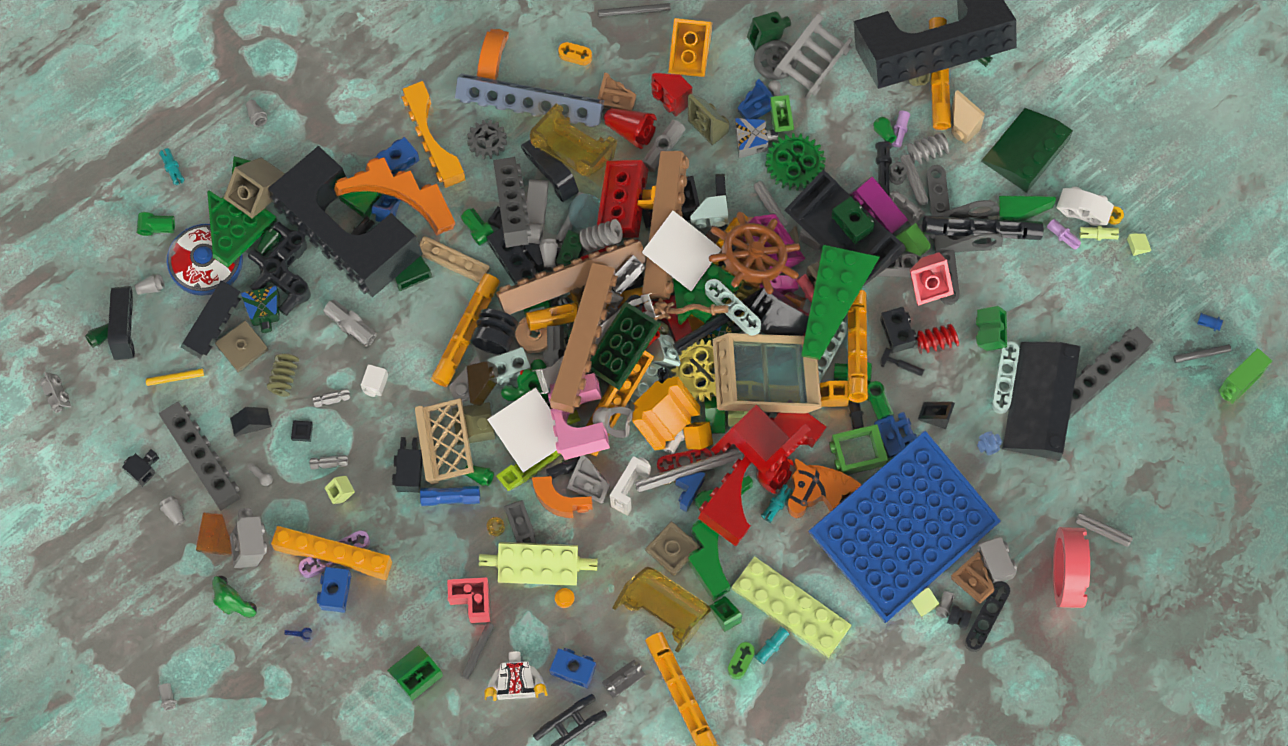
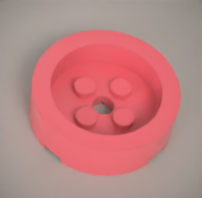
(1071, 567)

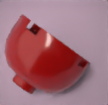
(776, 479)

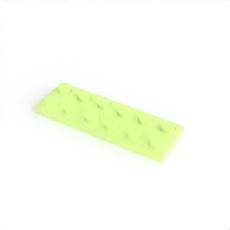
(791, 607)

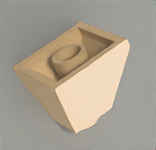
(965, 118)

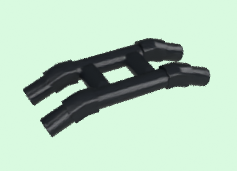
(571, 711)

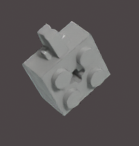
(247, 540)

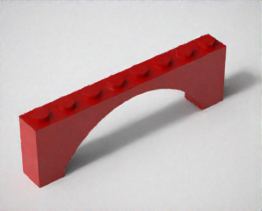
(725, 509)

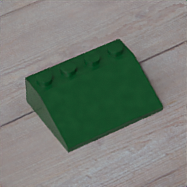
(1027, 148)
(623, 345)

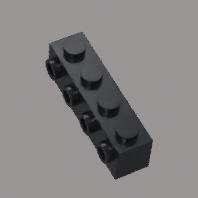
(210, 320)

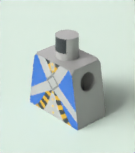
(752, 136)

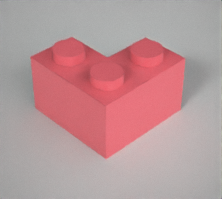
(474, 593)

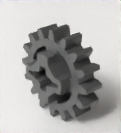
(477, 137)

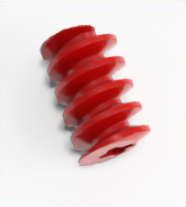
(937, 337)

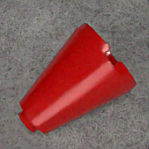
(631, 125)

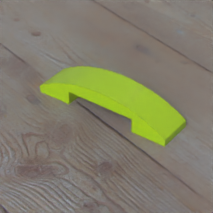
(514, 477)

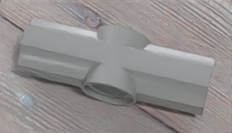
(669, 137)
(349, 322)

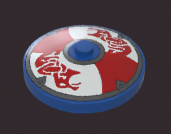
(193, 265)

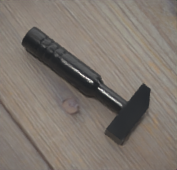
(900, 363)

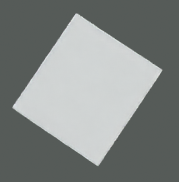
(681, 250)
(526, 429)

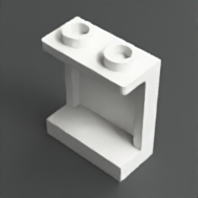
(618, 497)

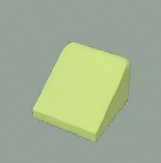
(1138, 243)
(925, 602)

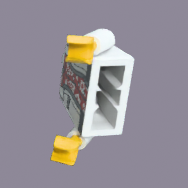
(515, 680)

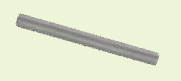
(689, 469)

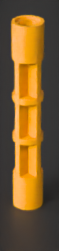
(940, 89)
(566, 313)
(461, 338)
(857, 349)
(680, 690)

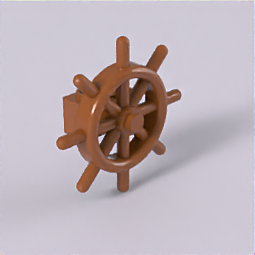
(751, 260)

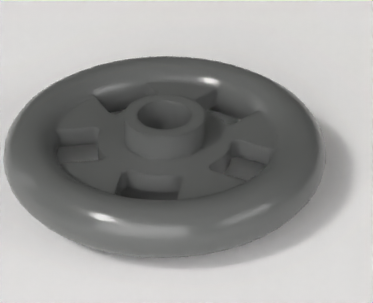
(760, 56)

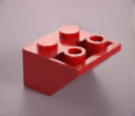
(671, 91)

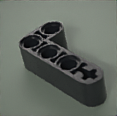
(553, 170)
(121, 323)

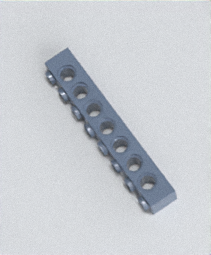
(538, 95)

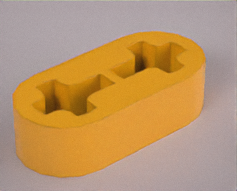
(575, 53)

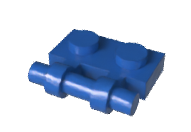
(891, 436)

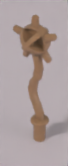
(663, 309)

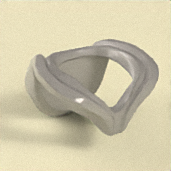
(604, 414)

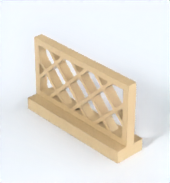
(428, 445)

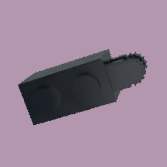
(408, 467)

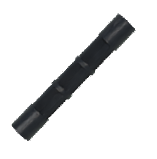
(968, 226)

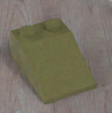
(706, 119)

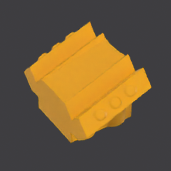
(664, 411)

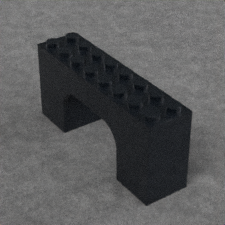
(898, 56)
(366, 258)

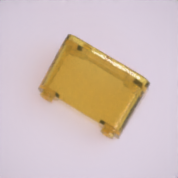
(571, 145)

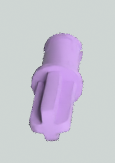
(900, 128)
(1063, 234)

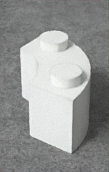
(1085, 206)

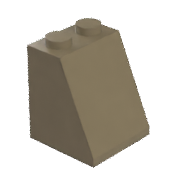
(250, 186)

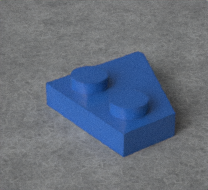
(756, 102)

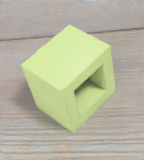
(339, 489)

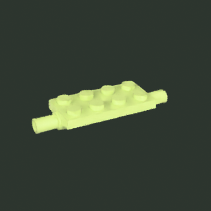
(538, 563)

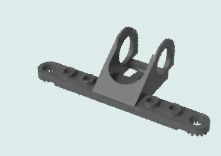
(950, 244)

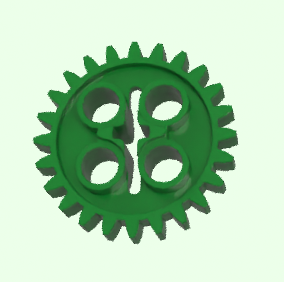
(781, 169)

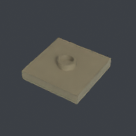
(241, 346)
(672, 548)

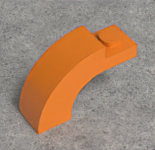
(491, 53)
(556, 503)

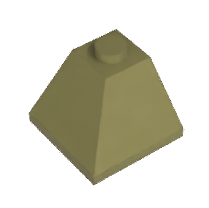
(476, 422)

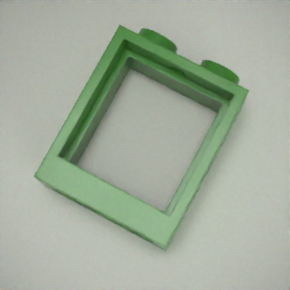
(1245, 376)
(878, 447)

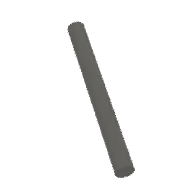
(633, 10)

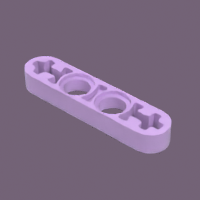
(310, 561)

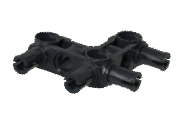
(282, 258)

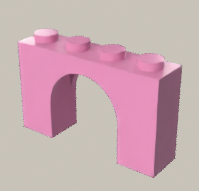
(584, 440)

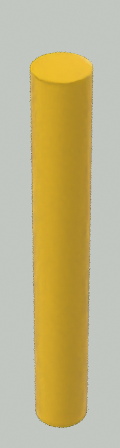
(174, 377)

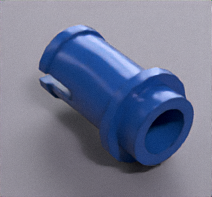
(1209, 321)

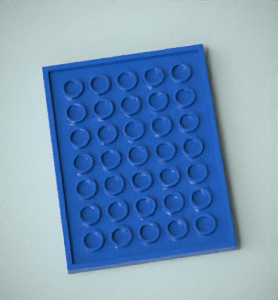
(904, 526)

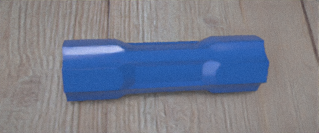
(437, 496)

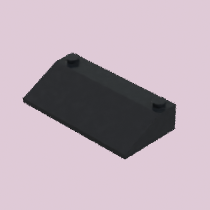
(813, 213)
(1041, 399)

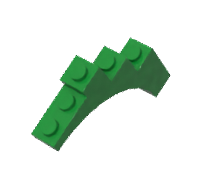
(706, 561)

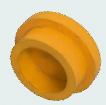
(564, 598)

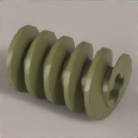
(281, 373)

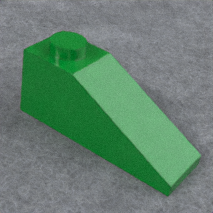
(1023, 207)

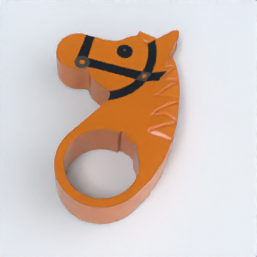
(818, 484)

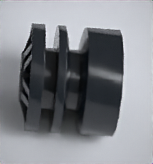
(494, 331)

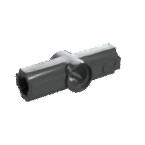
(555, 345)

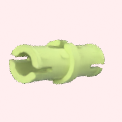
(1098, 233)

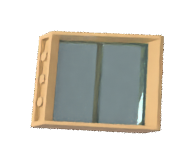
(765, 373)

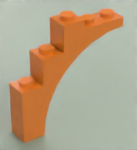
(379, 179)

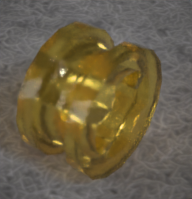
(499, 522)

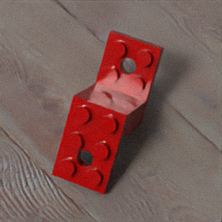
(761, 440)

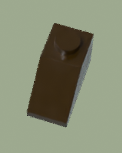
(481, 381)

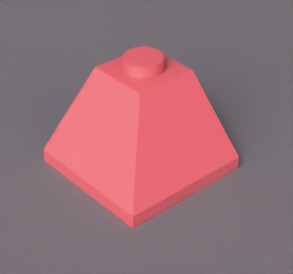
(931, 279)

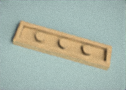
(453, 259)

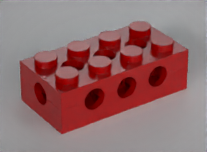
(620, 192)

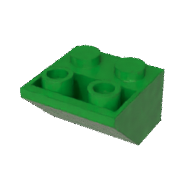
(415, 672)

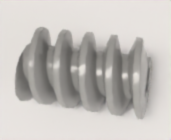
(927, 147)
(601, 235)

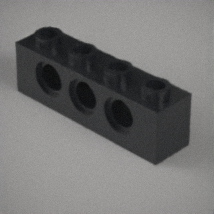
(507, 258)

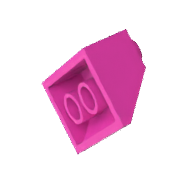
(793, 257)

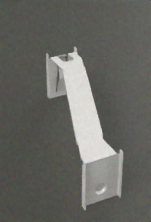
(549, 375)

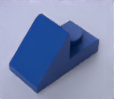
(384, 206)
(692, 485)

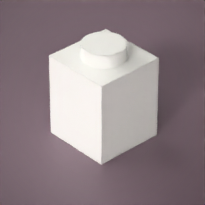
(374, 381)

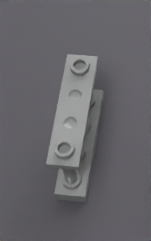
(805, 40)

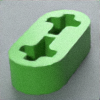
(737, 658)

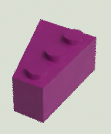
(879, 204)

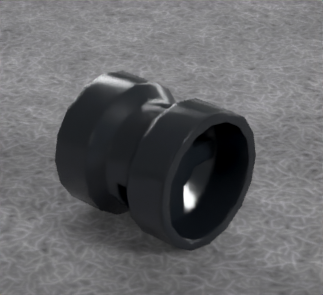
(959, 617)

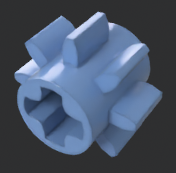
(989, 443)

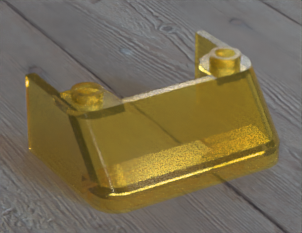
(665, 601)

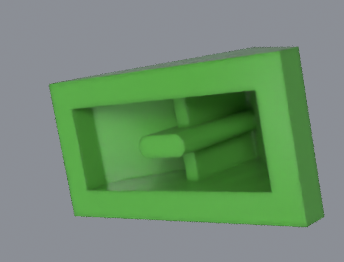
(781, 113)
(914, 240)

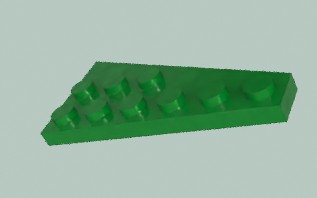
(836, 287)

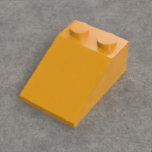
(690, 47)

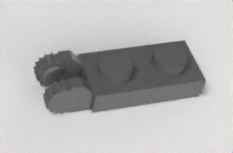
(520, 522)

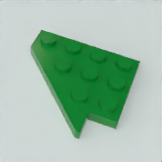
(233, 229)
(698, 296)

